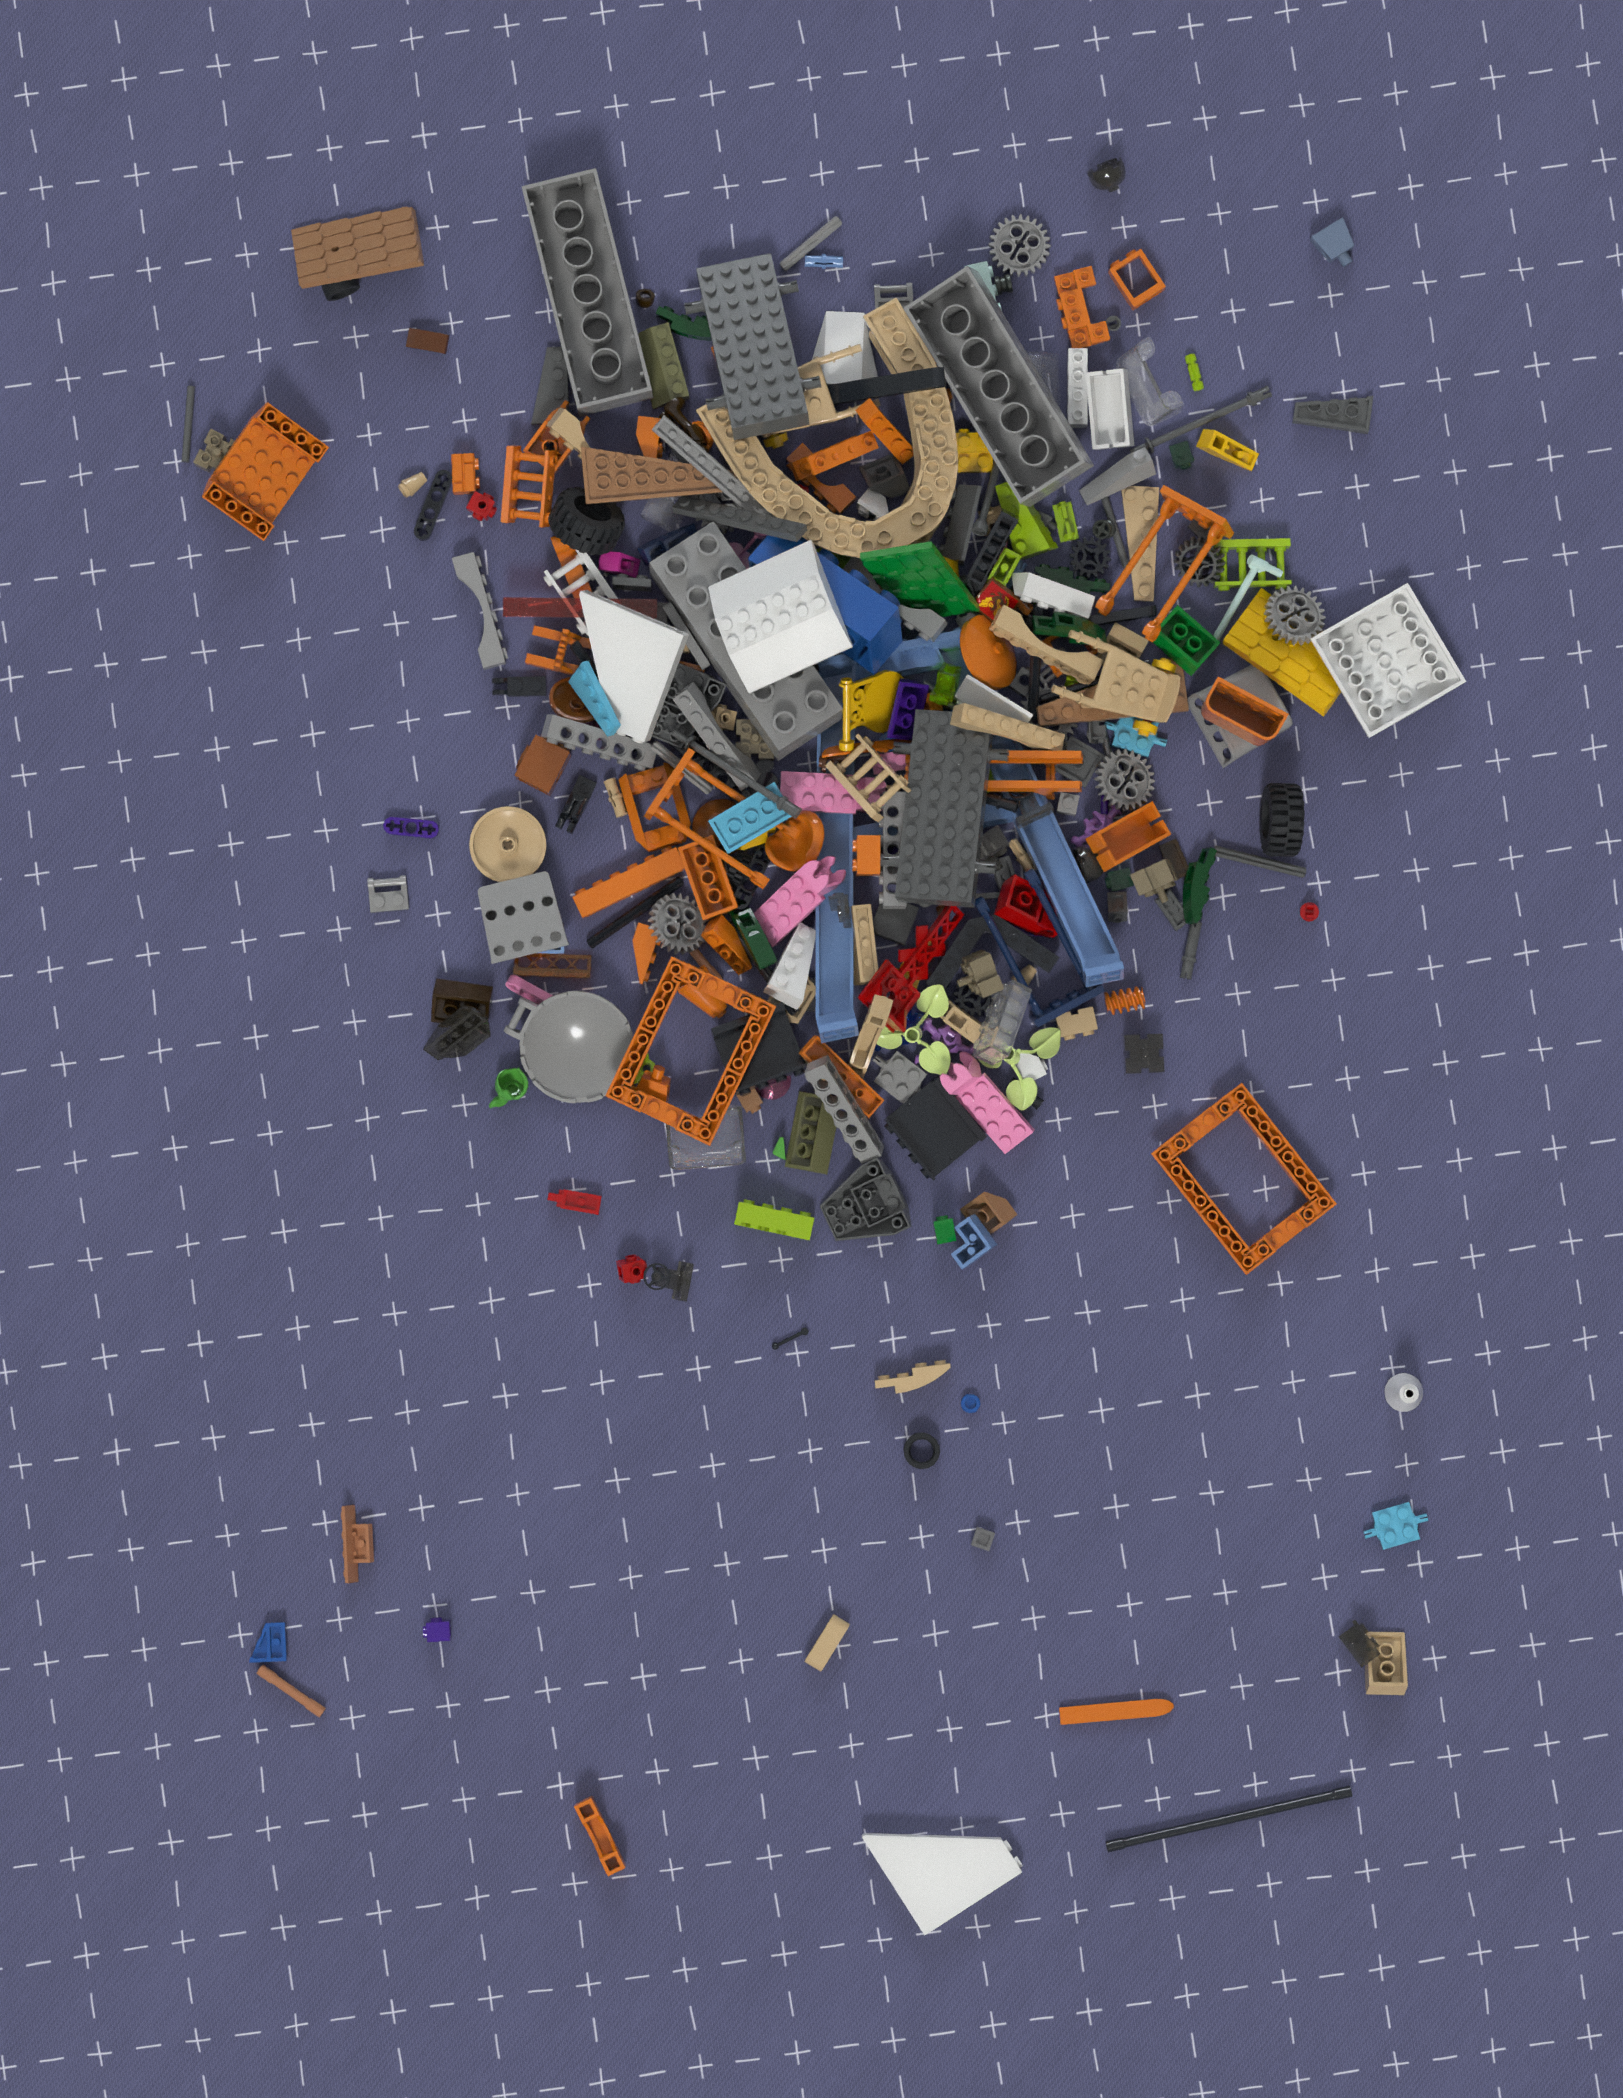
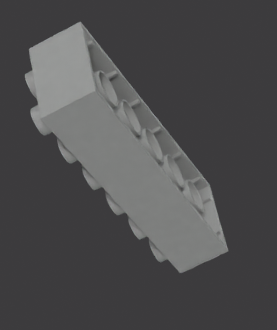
(587, 292)
(998, 386)
(782, 712)

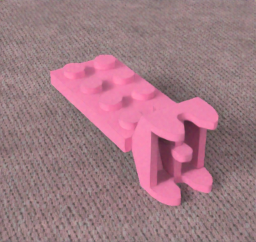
(824, 792)
(797, 898)
(986, 1103)

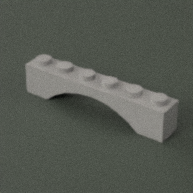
(923, 620)
(490, 649)
(695, 708)

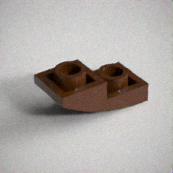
(427, 340)

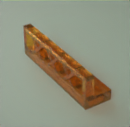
(551, 972)

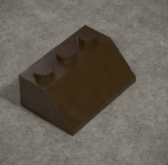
(451, 995)

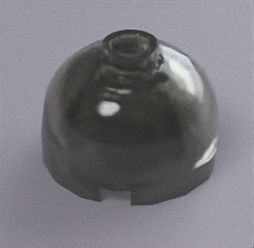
(1108, 175)
(1087, 863)

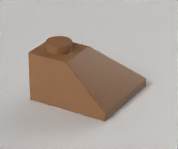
(991, 1211)

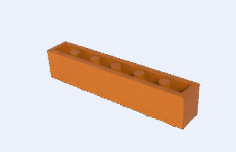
(629, 882)

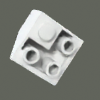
(872, 505)

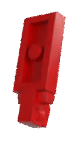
(576, 1201)

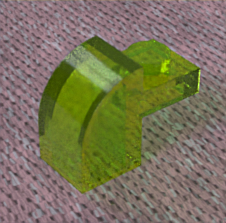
(946, 684)

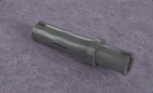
(1190, 951)

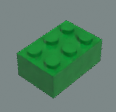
(1185, 640)

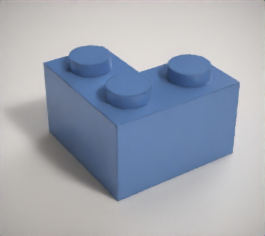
(976, 1239)

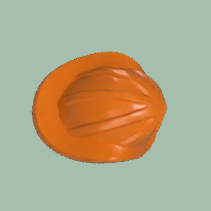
(806, 848)

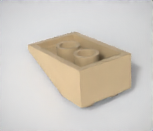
(1387, 1671)

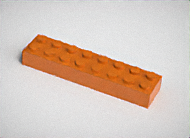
(862, 1092)

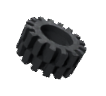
(735, 875)

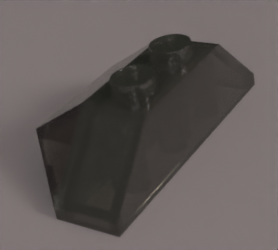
(458, 1034)

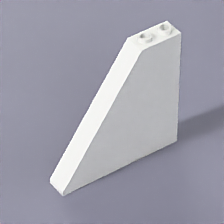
(633, 661)
(942, 1873)

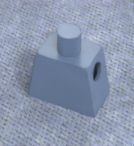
(1334, 242)

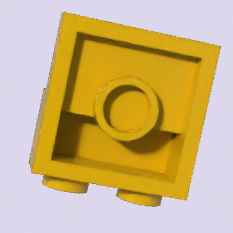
(972, 453)

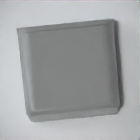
(1257, 684)
(521, 917)

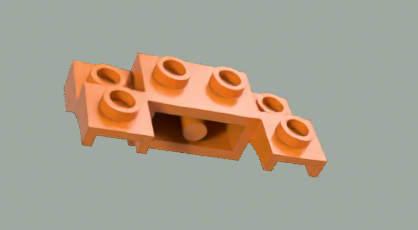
(1074, 310)

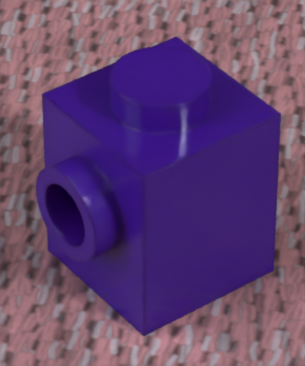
(437, 1630)

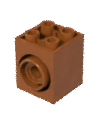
(542, 764)

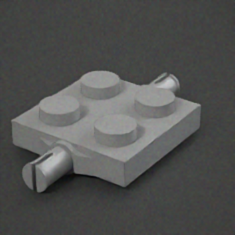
(899, 1076)

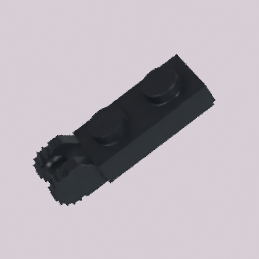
(521, 686)

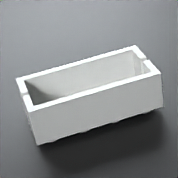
(1109, 409)

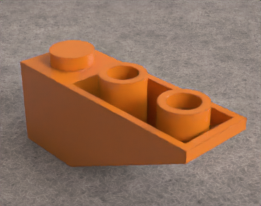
(726, 943)
(644, 948)

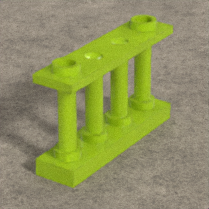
(1260, 546)

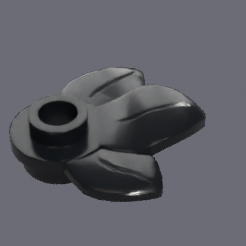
(767, 776)

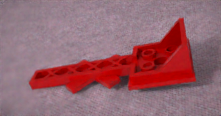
(916, 962)

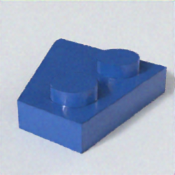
(271, 1644)

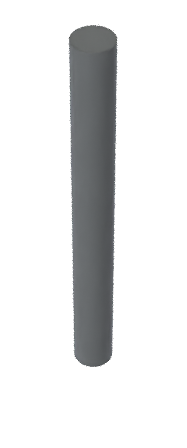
(188, 424)
(1117, 538)

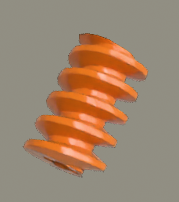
(1124, 1000)

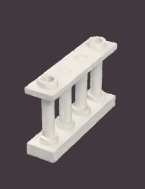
(591, 574)

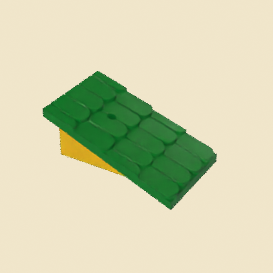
(920, 578)

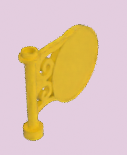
(872, 704)

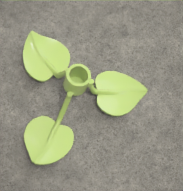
(936, 1056)
(1024, 1091)

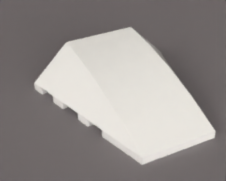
(838, 332)

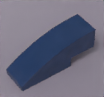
(662, 544)

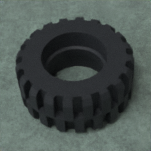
(586, 526)
(1281, 819)

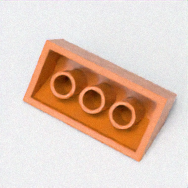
(708, 880)

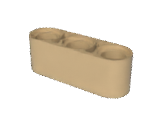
(827, 1642)

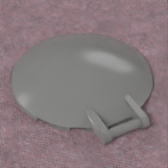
(571, 1044)

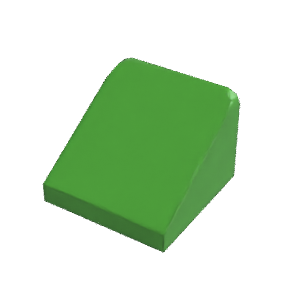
(779, 1149)

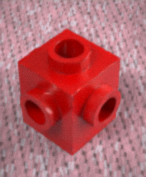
(477, 501)
(631, 1269)

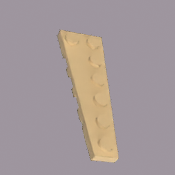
(1140, 514)

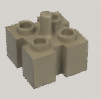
(214, 452)
(751, 741)
(1155, 879)
(981, 974)

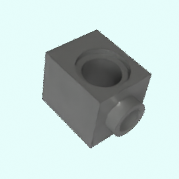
(1016, 686)

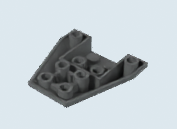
(671, 716)
(867, 1204)

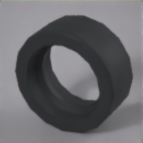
(340, 289)
(936, 1450)

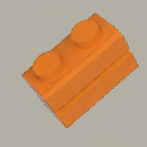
(464, 473)

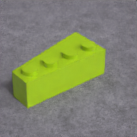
(1030, 534)
(774, 1221)

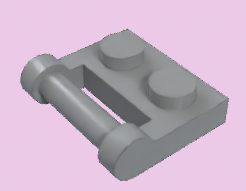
(904, 301)
(388, 900)

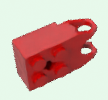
(1022, 907)

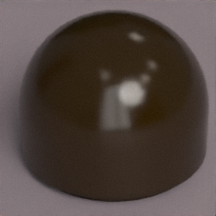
(644, 302)

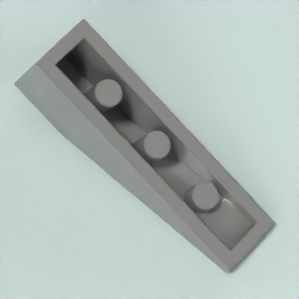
(1126, 472)

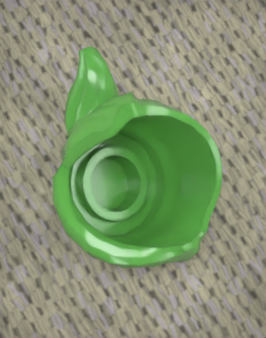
(509, 1085)

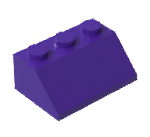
(909, 697)

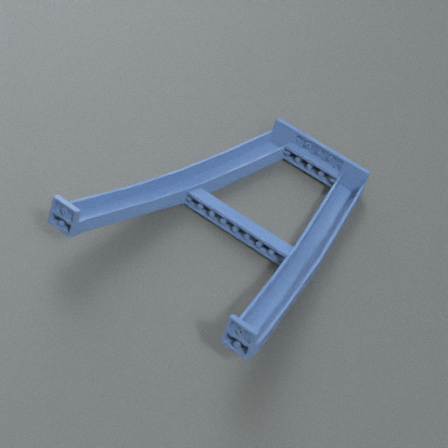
(1041, 839)

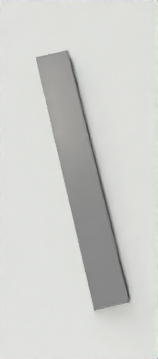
(707, 465)

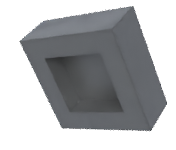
(983, 1538)

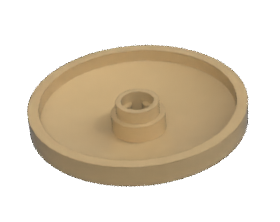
(507, 844)

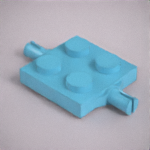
(1128, 739)
(1395, 1525)

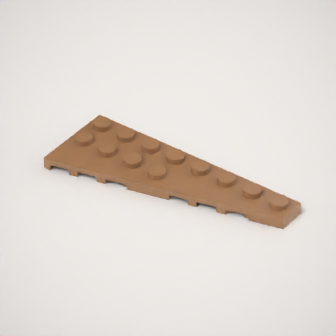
(630, 477)
(1068, 711)

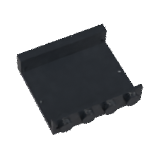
(774, 1057)
(933, 1128)

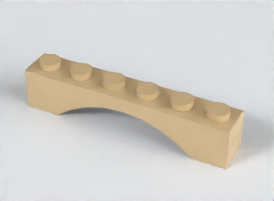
(568, 428)
(1011, 626)
(986, 721)
(869, 1034)

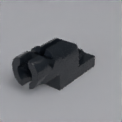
(576, 803)

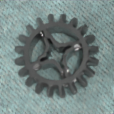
(1198, 577)

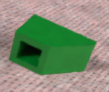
(944, 1230)

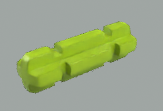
(1194, 372)

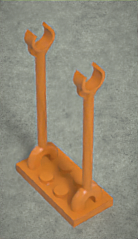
(1191, 510)
(665, 793)

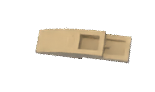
(962, 1022)
(920, 1377)

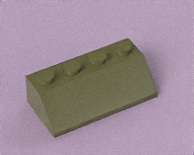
(662, 365)
(811, 1136)

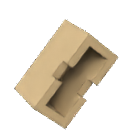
(1079, 1023)

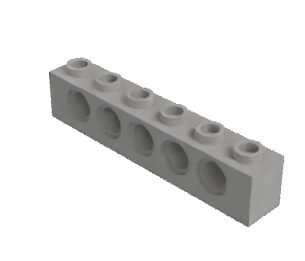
(554, 725)
(897, 802)
(853, 1114)

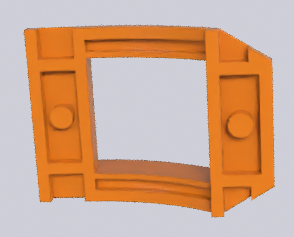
(644, 782)

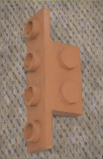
(356, 1543)

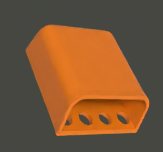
(1242, 713)

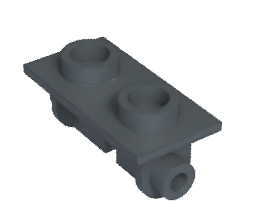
(1096, 732)

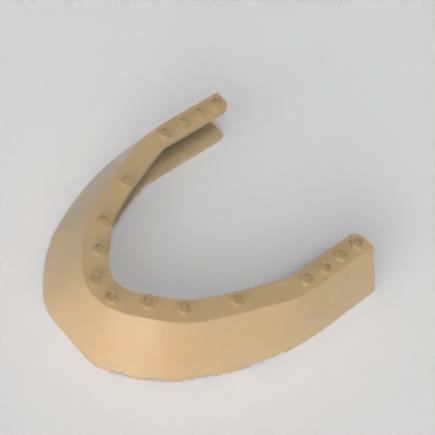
(933, 451)

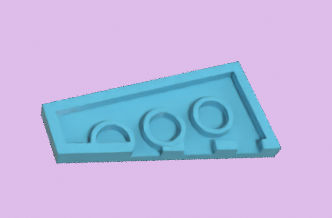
(592, 695)

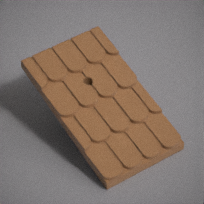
(357, 247)

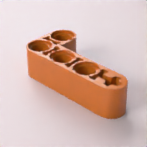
(565, 555)

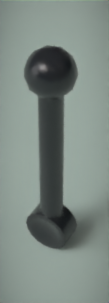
(804, 1331)

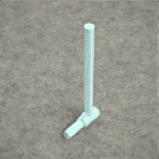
(1256, 565)

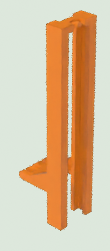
(565, 638)
(1044, 788)

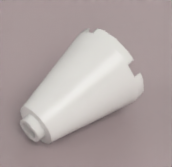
(1396, 1392)

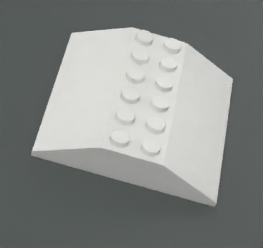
(779, 617)
(1388, 660)

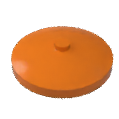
(986, 655)

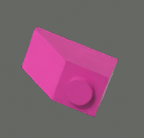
(619, 563)

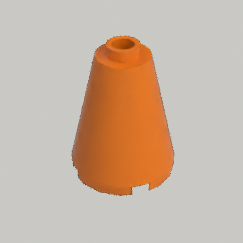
(707, 1003)

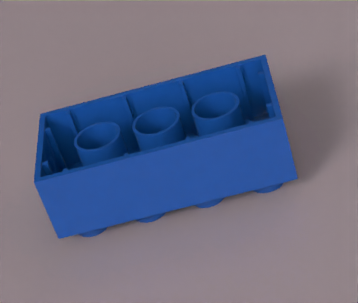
(869, 617)

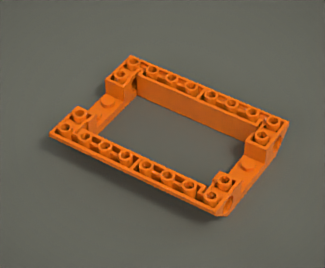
(641, 1101)
(1317, 1197)

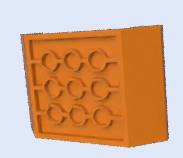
(263, 470)

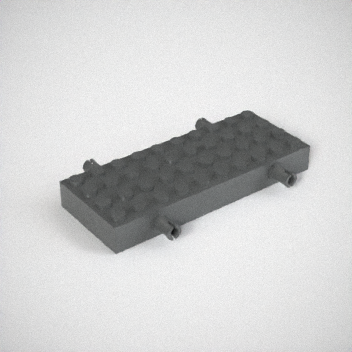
(752, 346)
(943, 812)

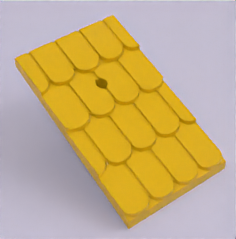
(1291, 666)

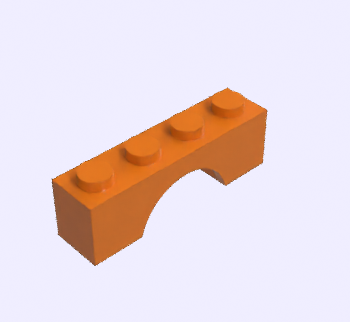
(885, 431)
(837, 496)
(600, 1835)

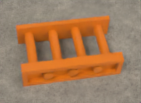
(834, 455)
(510, 487)

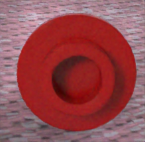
(1309, 911)

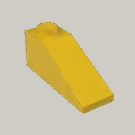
(1227, 449)

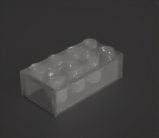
(1002, 1022)

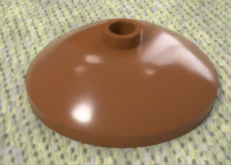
(567, 703)
(705, 813)

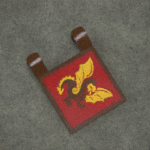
(996, 595)

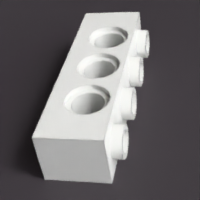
(1077, 387)

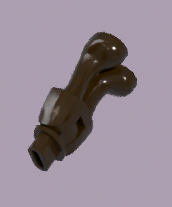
(673, 412)

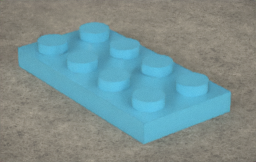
(748, 819)

